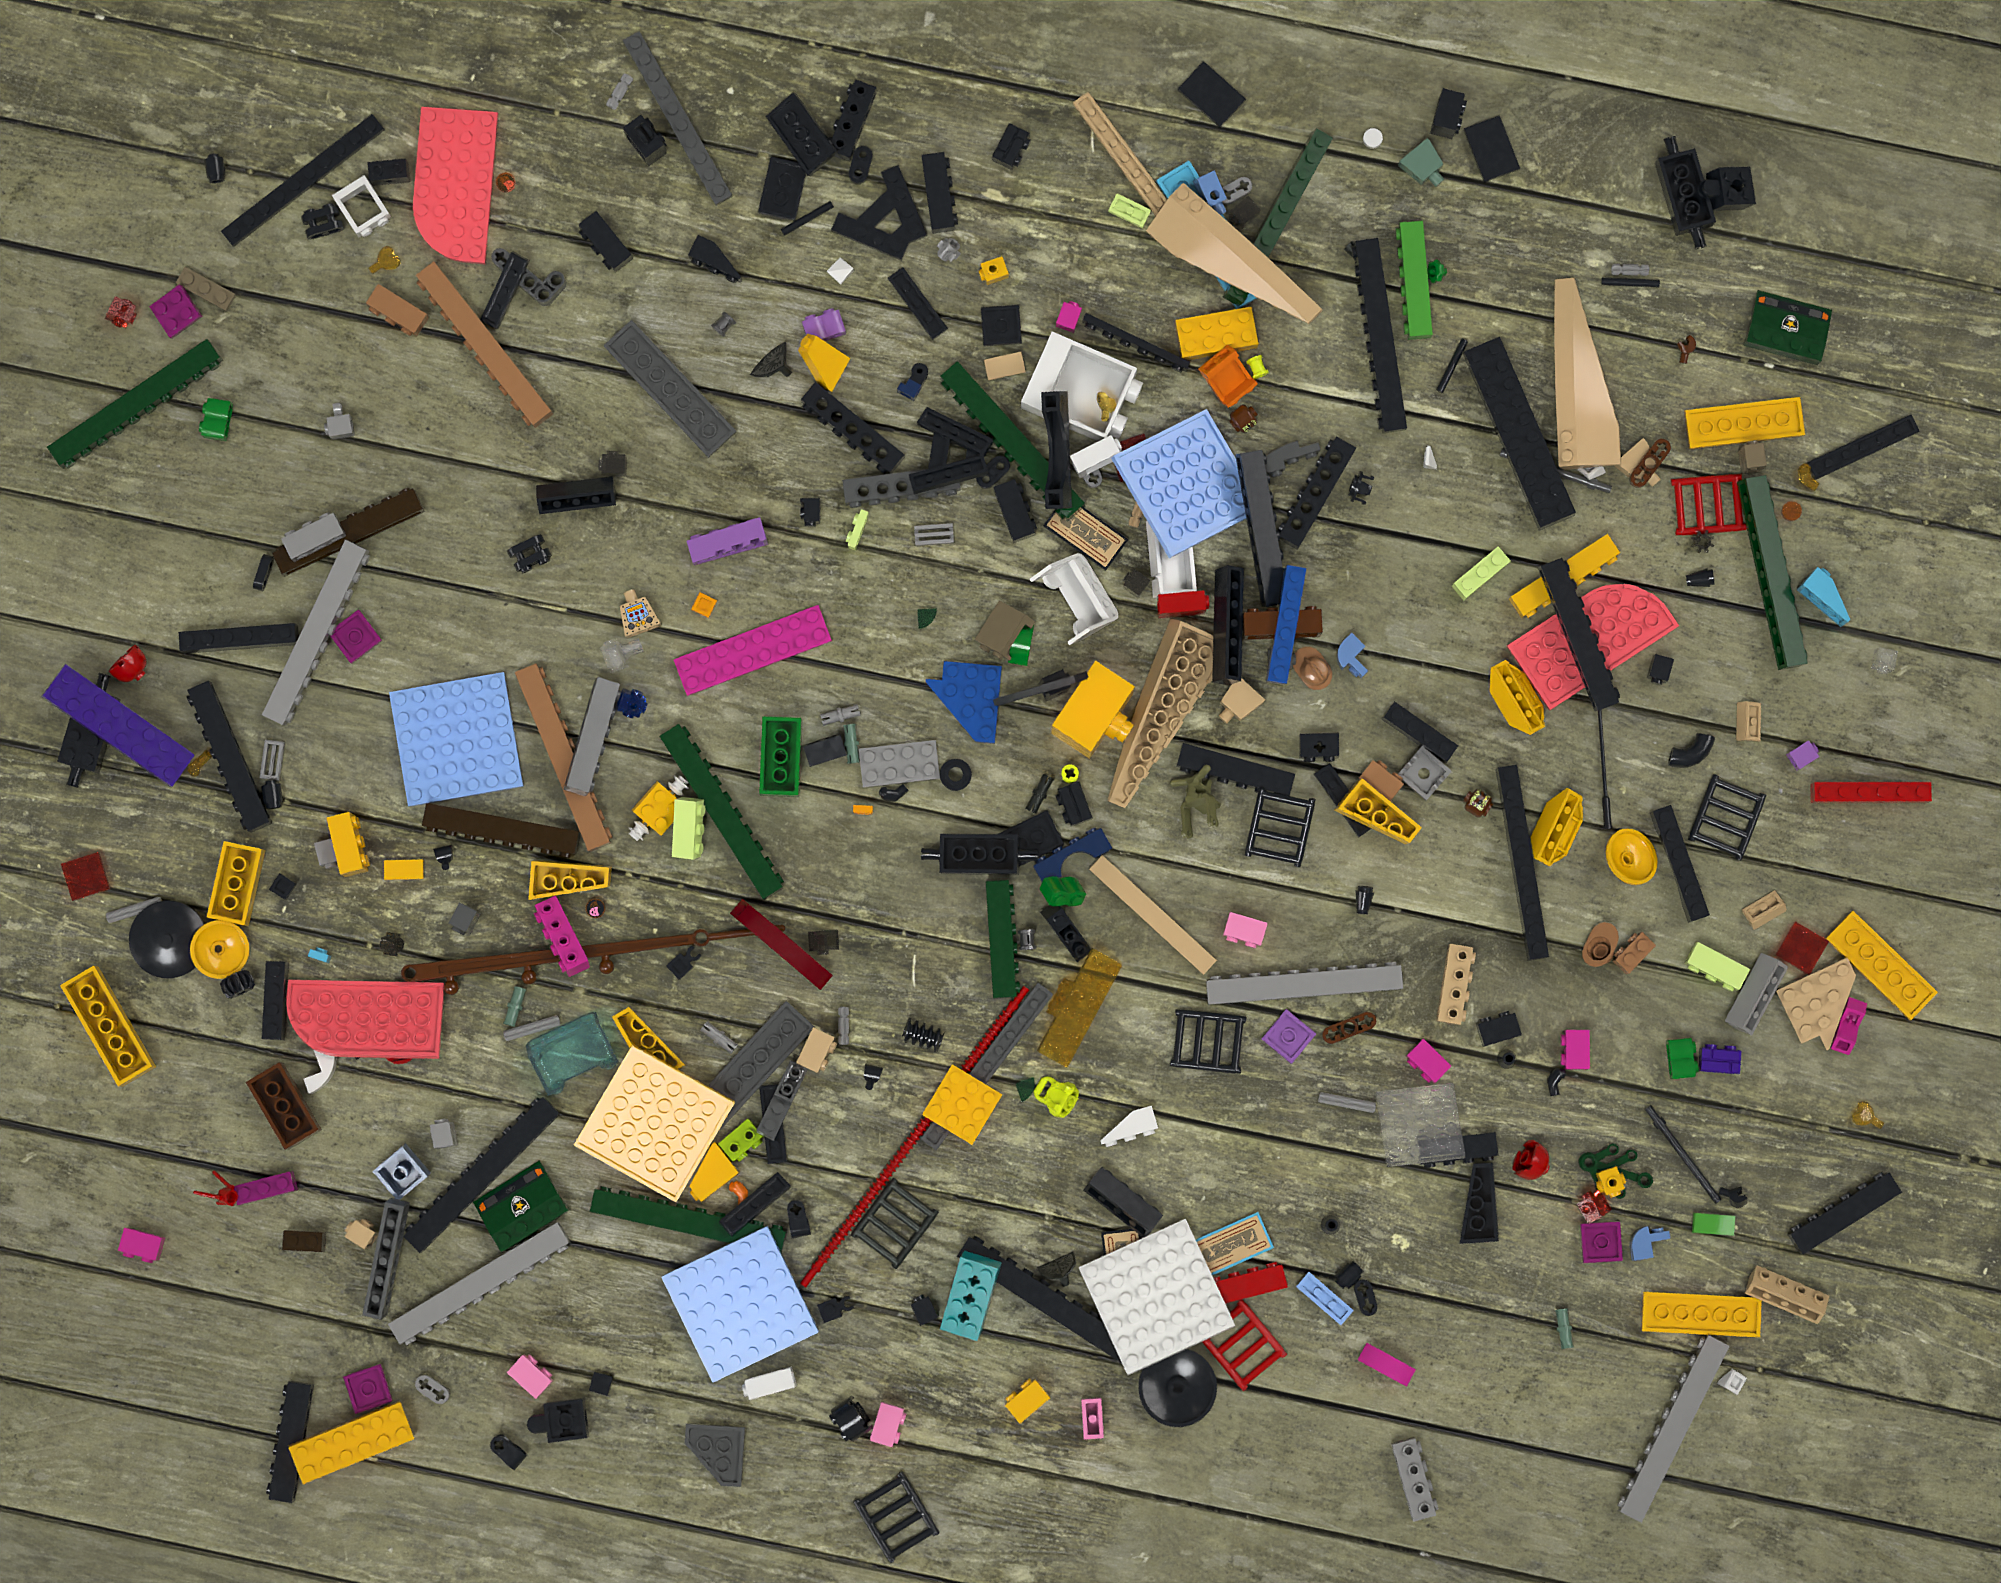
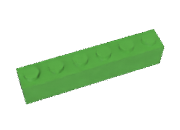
(1415, 280)

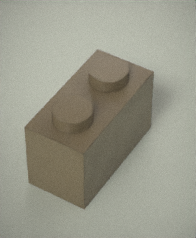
(1752, 457)

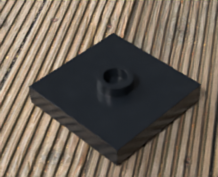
(1001, 325)

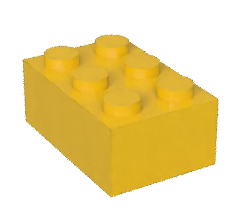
(348, 844)

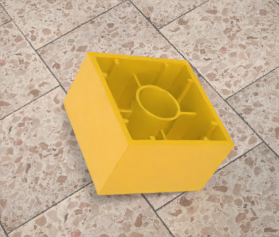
(1095, 711)

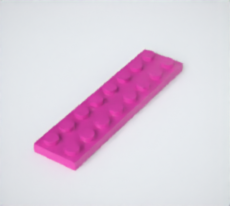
(752, 650)

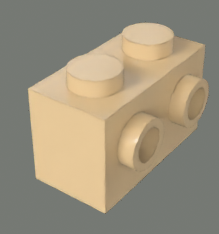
(362, 1233)

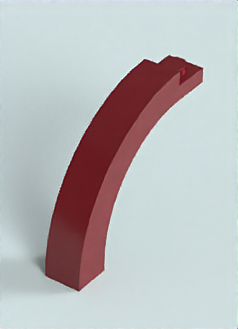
(781, 944)

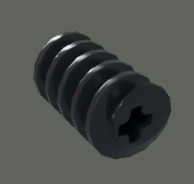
(923, 1035)

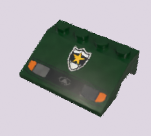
(1788, 328)
(520, 1206)

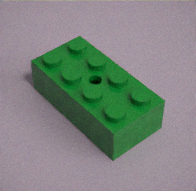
(779, 737)

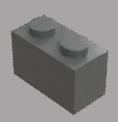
(464, 919)

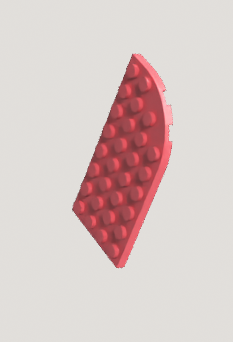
(455, 181)
(1624, 623)
(368, 1017)

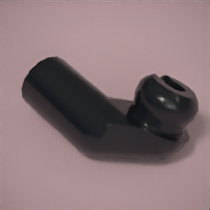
(893, 795)
(1553, 1080)

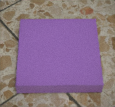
(1288, 1036)

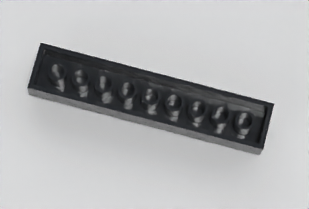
(1519, 433)

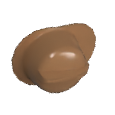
(1312, 668)
(1600, 945)

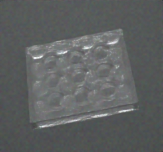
(1420, 1125)

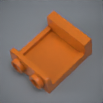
(1227, 376)

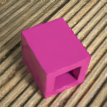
(1069, 316)

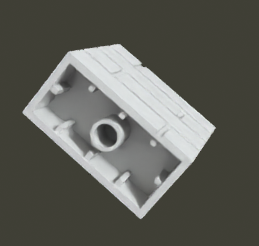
(1083, 373)

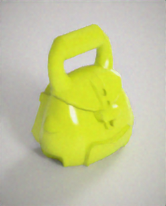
(1059, 1097)

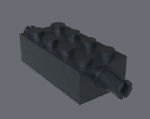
(1679, 180)
(81, 747)
(979, 854)

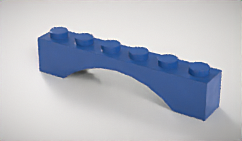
(1286, 624)

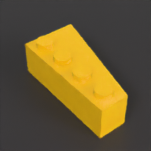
(1374, 810)
(559, 878)
(641, 1035)

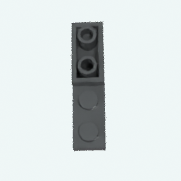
(1289, 453)
(782, 1100)

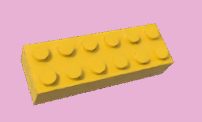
(108, 1026)
(351, 1442)

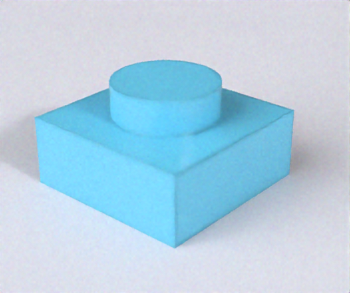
(319, 954)

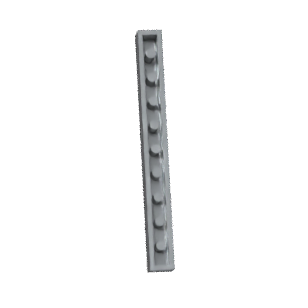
(316, 632)
(1304, 984)
(479, 1283)
(1673, 1427)

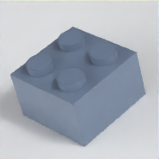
(401, 1172)

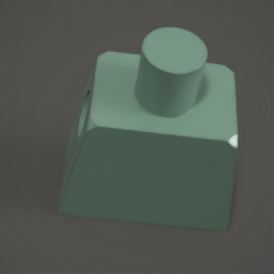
(1423, 164)

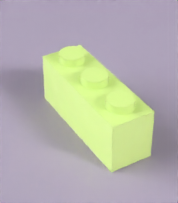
(1481, 573)
(688, 828)
(1716, 967)

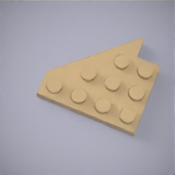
(1818, 1001)

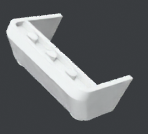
(1082, 592)

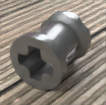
(723, 324)
(1027, 939)

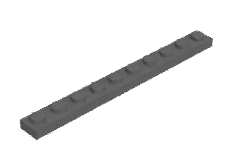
(677, 118)
(999, 1050)

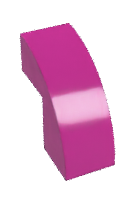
(1848, 1026)
(1386, 1364)

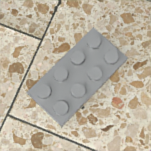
(899, 763)

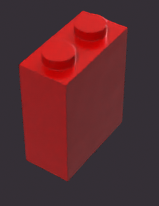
(1182, 604)

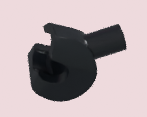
(444, 855)
(872, 1075)
(1734, 1198)

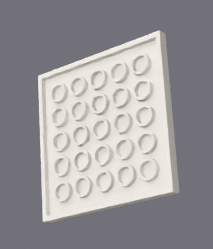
(1156, 1297)

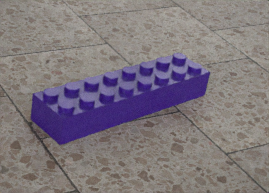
(117, 725)

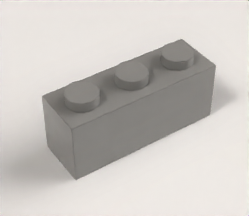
(313, 536)

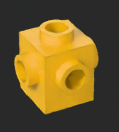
(1604, 1178)

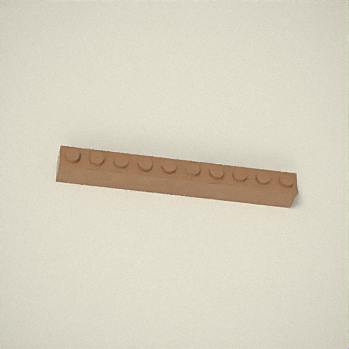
(484, 344)
(561, 753)

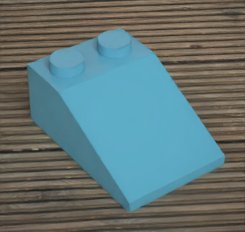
(1823, 593)

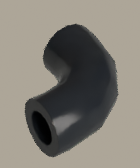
(1693, 754)

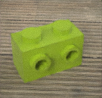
(741, 1140)

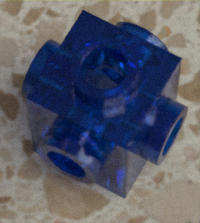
(625, 703)

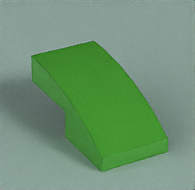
(1713, 1224)

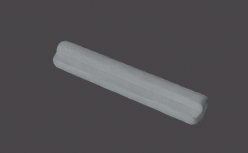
(129, 911)
(531, 1028)
(1347, 1102)

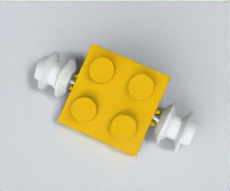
(657, 808)

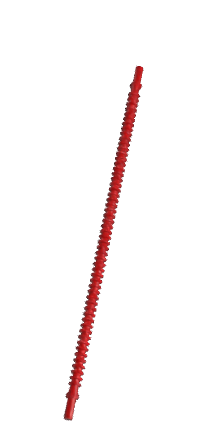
(816, 1267)

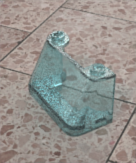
(570, 1052)

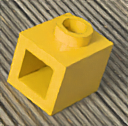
(993, 271)

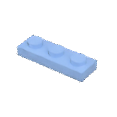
(1324, 1298)

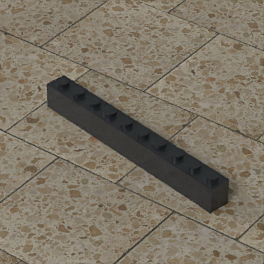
(1380, 335)
(1522, 862)
(481, 1175)
(1045, 1299)

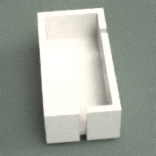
(1170, 574)

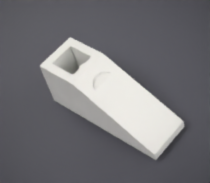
(1135, 1123)

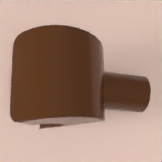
(1686, 349)

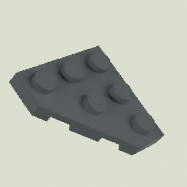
(718, 1450)

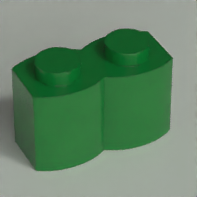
(216, 419)
(1062, 891)
(1681, 1058)

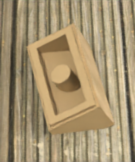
(1004, 366)
(1748, 721)
(1764, 910)

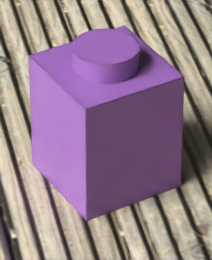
(1803, 755)

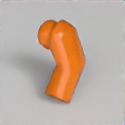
(740, 1190)

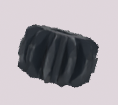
(237, 984)

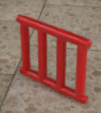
(1696, 482)
(1267, 1337)

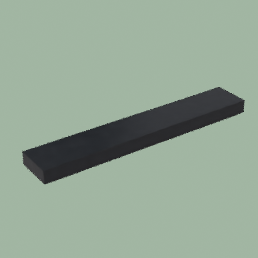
(1863, 447)
(1041, 688)

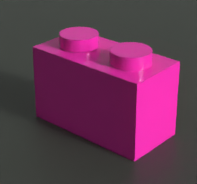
(1576, 1049)
(1427, 1061)
(141, 1244)

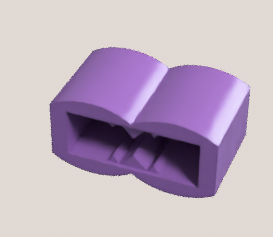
(825, 326)

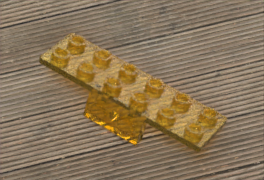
(1077, 1006)

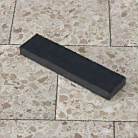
(504, 290)
(917, 303)
(1336, 791)
(774, 1149)
(754, 1204)

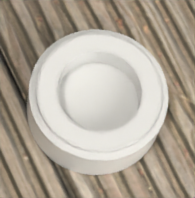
(1372, 138)

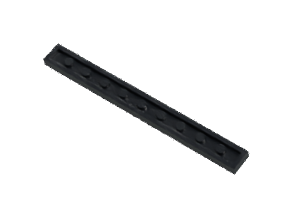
(302, 180)

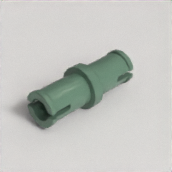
(851, 743)
(514, 1006)
(1564, 1328)

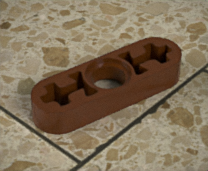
(1662, 455)
(1360, 1018)

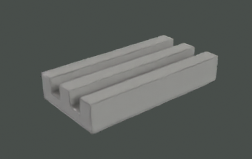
(934, 534)
(272, 760)

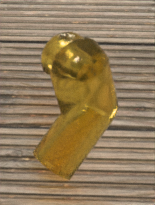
(1805, 477)
(198, 763)

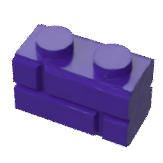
(1719, 1060)

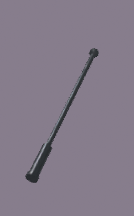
(1605, 800)

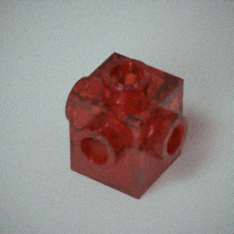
(121, 312)
(1593, 1206)

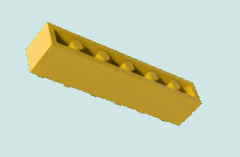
(1581, 564)

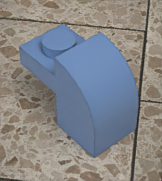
(1346, 655)
(1641, 1241)

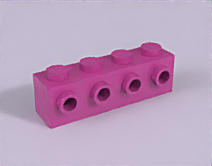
(561, 936)

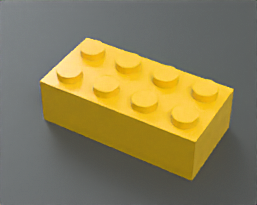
(1210, 333)
(236, 883)

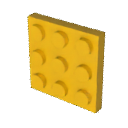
(962, 1104)

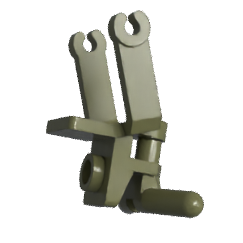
(1199, 797)

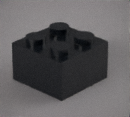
(1446, 118)

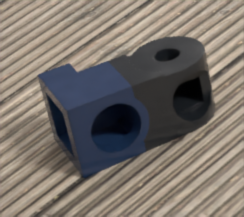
(916, 381)

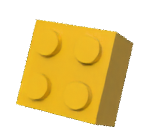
(1026, 1400)

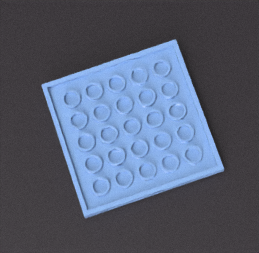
(1184, 483)
(456, 739)
(740, 1304)

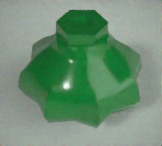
(1436, 271)

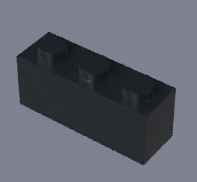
(604, 242)
(1015, 510)

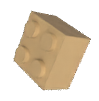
(816, 1051)

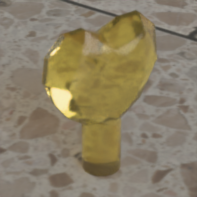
(385, 260)
(1106, 404)
(1865, 1116)

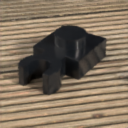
(681, 964)
(832, 1310)

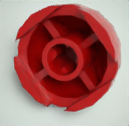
(130, 665)
(1532, 1161)

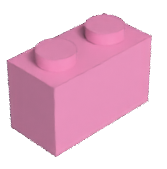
(1244, 929)
(530, 1375)
(1092, 1418)
(887, 1424)

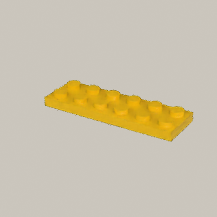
(1744, 423)
(1881, 965)
(1701, 1314)

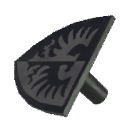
(772, 363)
(1059, 1268)

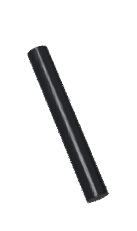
(807, 218)
(1630, 282)
(1452, 365)

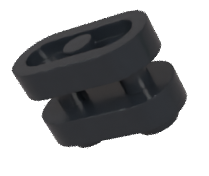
(312, 217)
(540, 556)

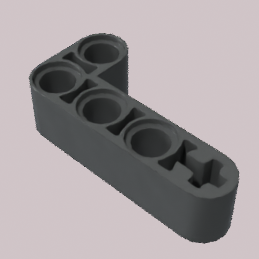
(539, 286)

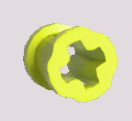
(1257, 367)
(1068, 768)

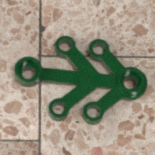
(1595, 1158)

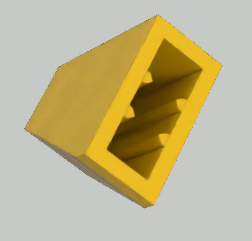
(823, 361)
(712, 1174)

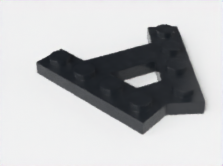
(863, 228)
(939, 472)

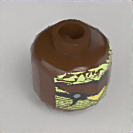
(1243, 418)
(1478, 803)

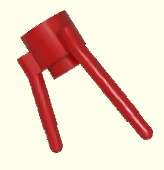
(226, 1196)

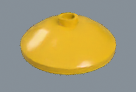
(1638, 854)
(233, 949)

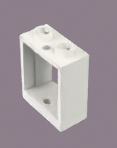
(351, 191)
(1095, 456)
(769, 1383)

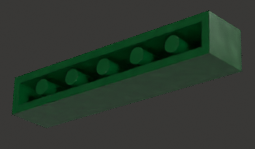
(1001, 939)

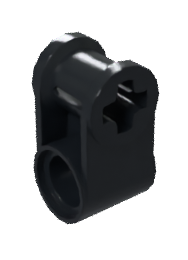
(799, 1222)
(511, 1454)

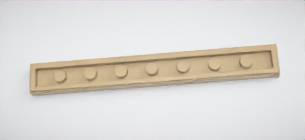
(1120, 152)
(1152, 915)

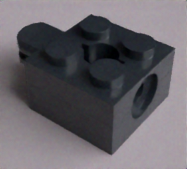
(644, 139)
(1726, 188)
(561, 1420)

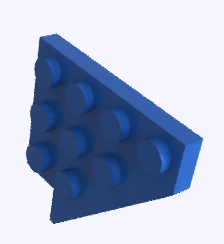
(969, 696)

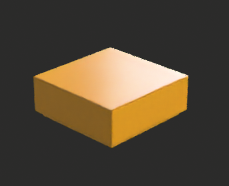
(704, 605)
(862, 809)

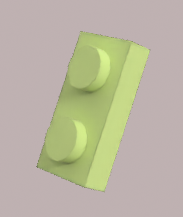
(1129, 210)
(859, 521)

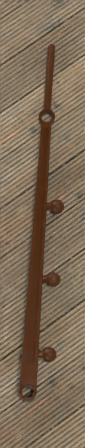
(466, 966)

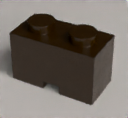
(304, 1241)

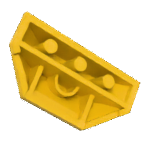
(1516, 698)
(1557, 827)

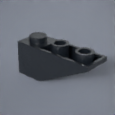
(708, 254)
(1066, 931)

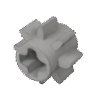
(948, 249)

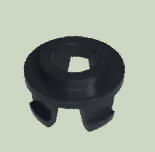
(1359, 487)
(955, 785)

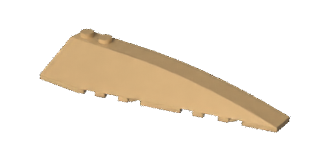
(1207, 240)
(1584, 412)
(1171, 689)

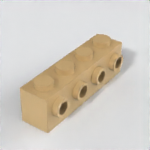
(1454, 984)
(1787, 1294)

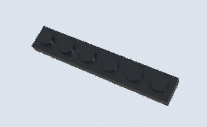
(1142, 346)

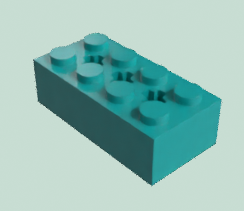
(981, 1289)

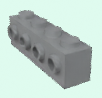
(1756, 994)
(1413, 1479)

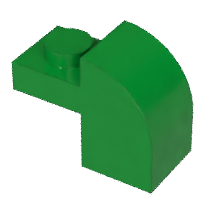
(1021, 647)

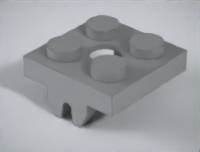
(1436, 768)

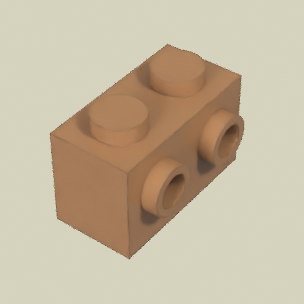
(1382, 780)
(1634, 952)

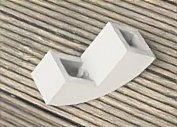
(318, 1081)

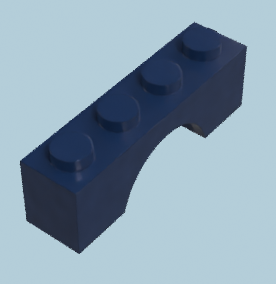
(1093, 844)

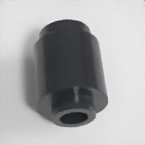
(215, 168)
(272, 794)
(1348, 1275)

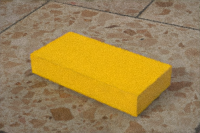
(403, 869)

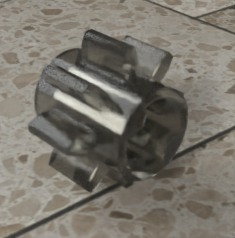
(1707, 544)
(391, 944)

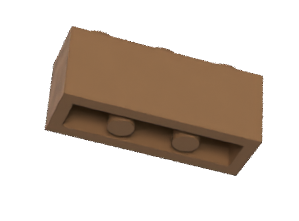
(397, 311)

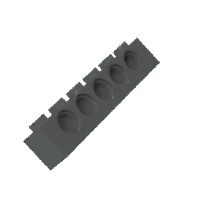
(852, 486)
(386, 1258)

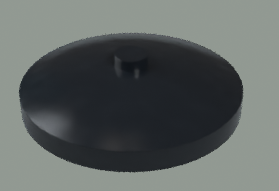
(163, 937)
(1178, 1389)

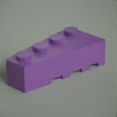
(727, 541)

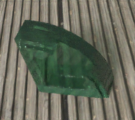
(926, 617)
(1025, 1088)

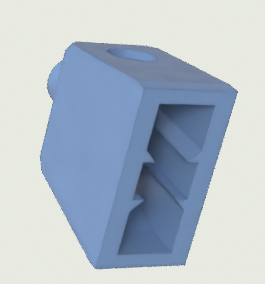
(1207, 184)

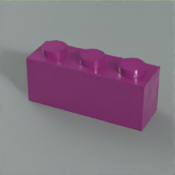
(266, 1188)

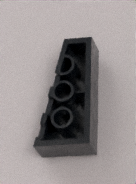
(1480, 1215)

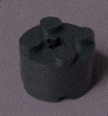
(851, 1419)

